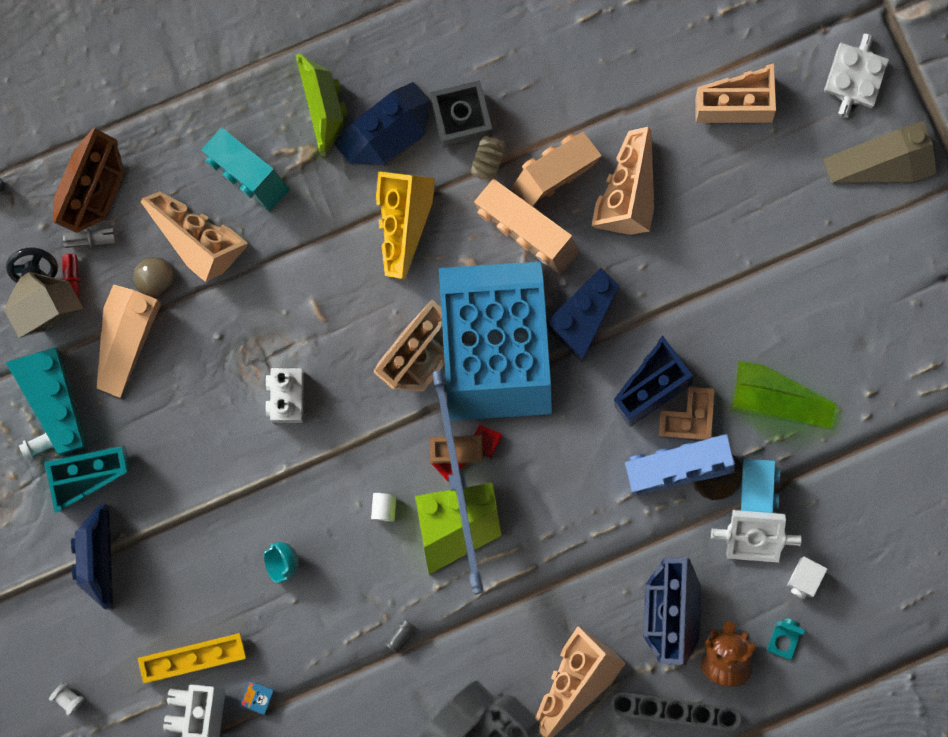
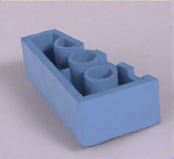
(680, 465)

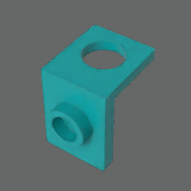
(787, 628)

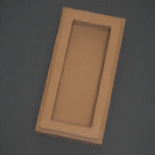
(467, 449)

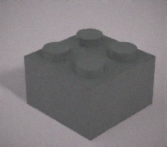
(461, 114)

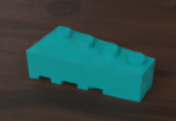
(49, 394)

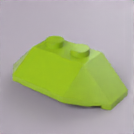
(323, 102)

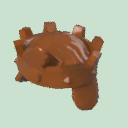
(728, 656)

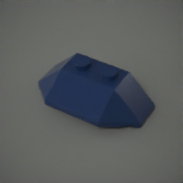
(386, 128)
(93, 557)
(672, 611)

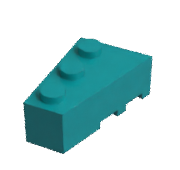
(245, 169)
(83, 473)

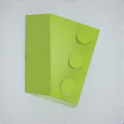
(443, 527)

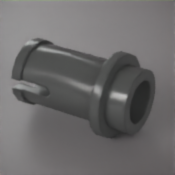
(400, 635)

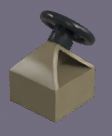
(38, 297)

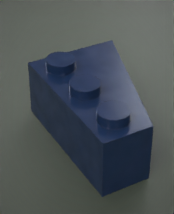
(653, 384)

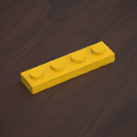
(192, 658)

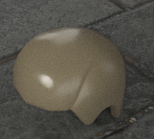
(153, 276)

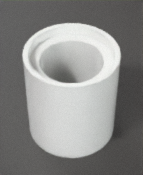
(383, 507)

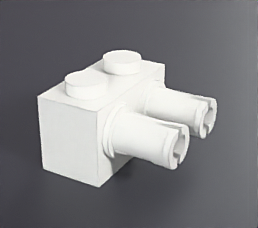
(286, 395)
(202, 713)

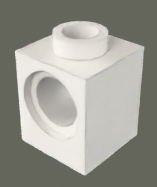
(806, 578)

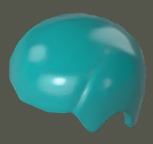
(281, 561)

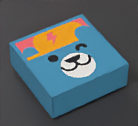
(257, 697)

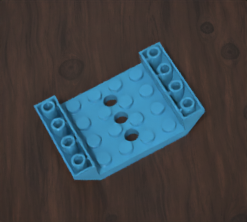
(487, 377)

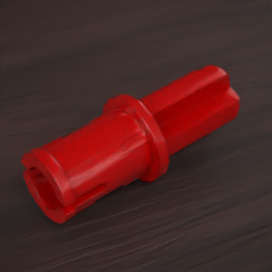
(70, 271)

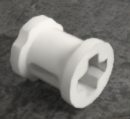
(66, 698)

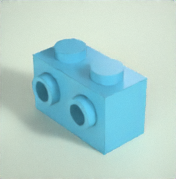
(759, 486)

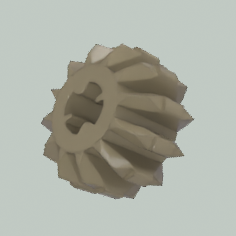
(488, 158)

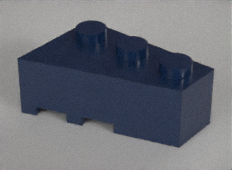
(583, 313)

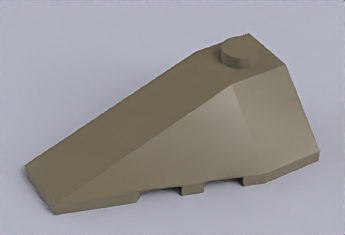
(893, 157)

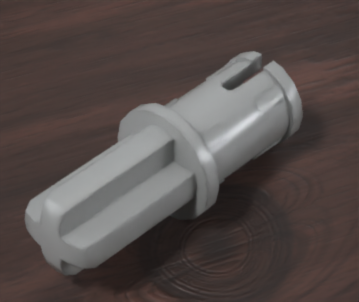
(89, 238)

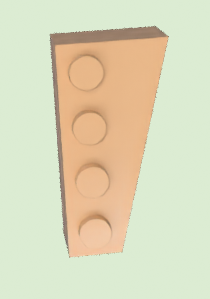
(527, 226)

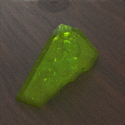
(773, 396)

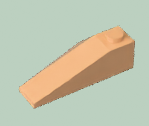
(630, 193)
(124, 330)

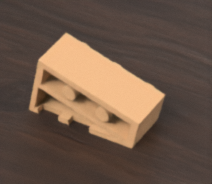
(739, 99)
(555, 168)

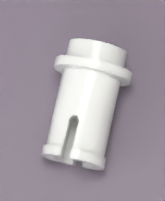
(35, 446)

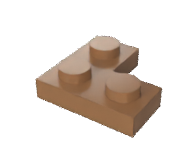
(695, 422)

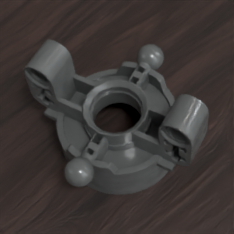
(480, 714)

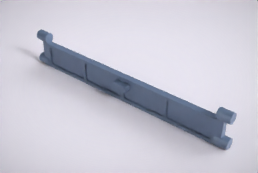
(458, 482)

